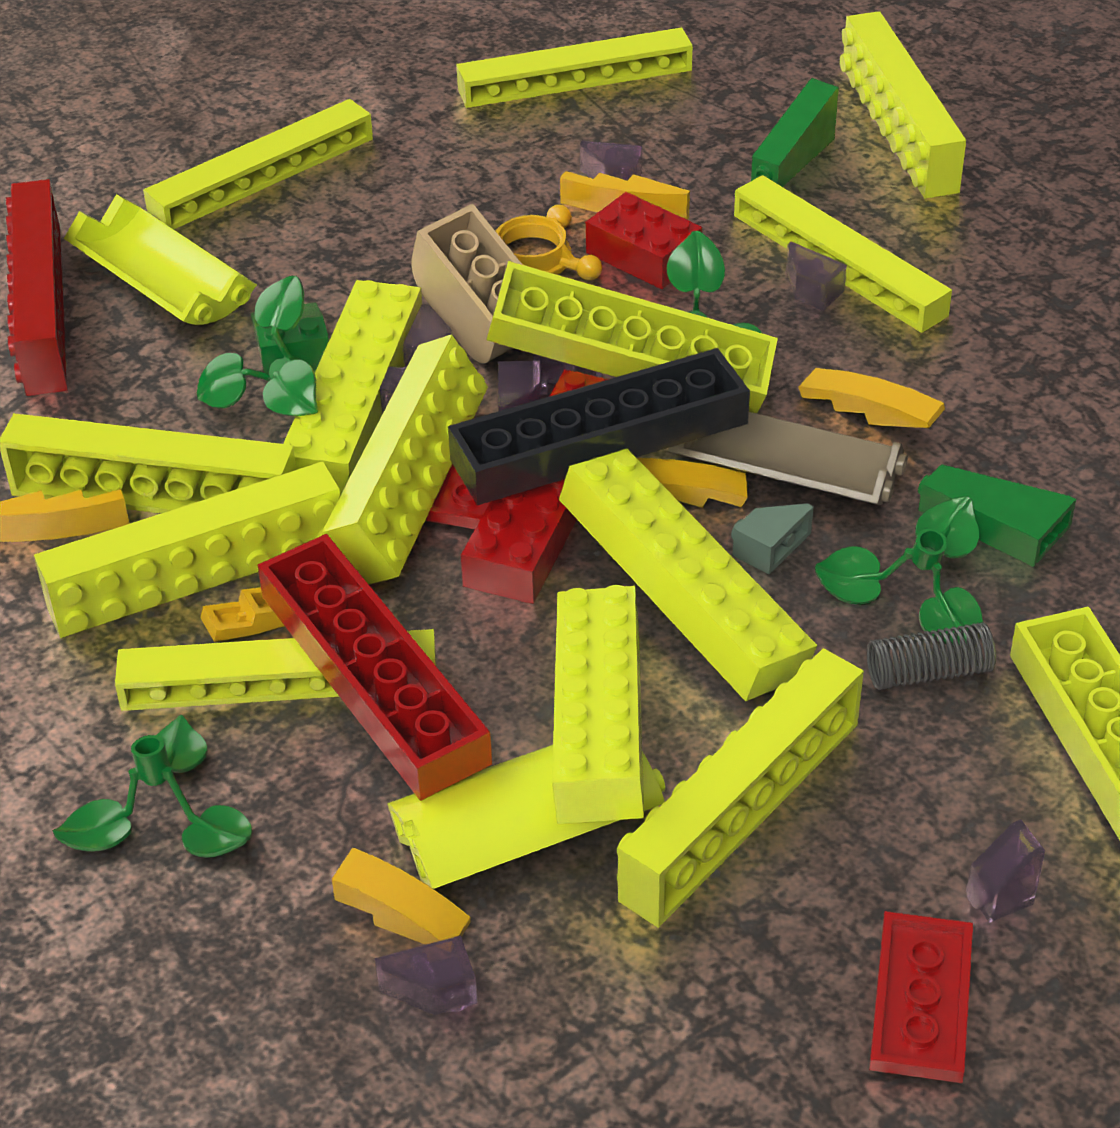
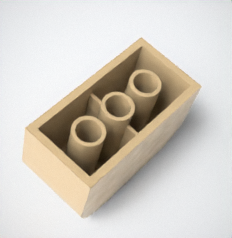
(460, 276)

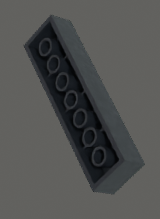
(633, 412)

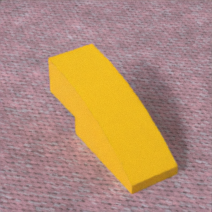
(397, 899)

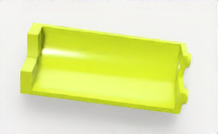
(161, 263)
(493, 818)

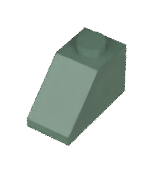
(771, 534)

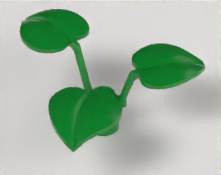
(697, 267)
(290, 381)
(941, 530)
(156, 757)

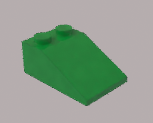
(304, 342)

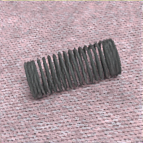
(953, 656)

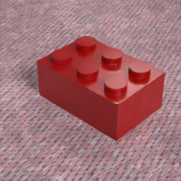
(637, 237)

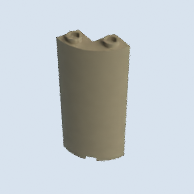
(804, 457)

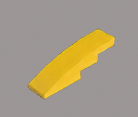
(604, 189)
(879, 399)
(697, 482)
(63, 516)
(241, 618)

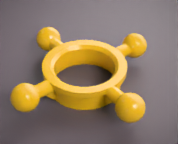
(551, 229)

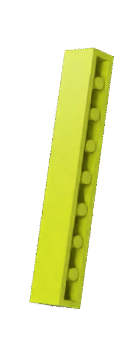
(574, 67)
(259, 164)
(870, 268)
(225, 673)

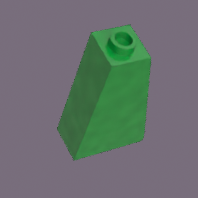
(799, 134)
(1008, 514)

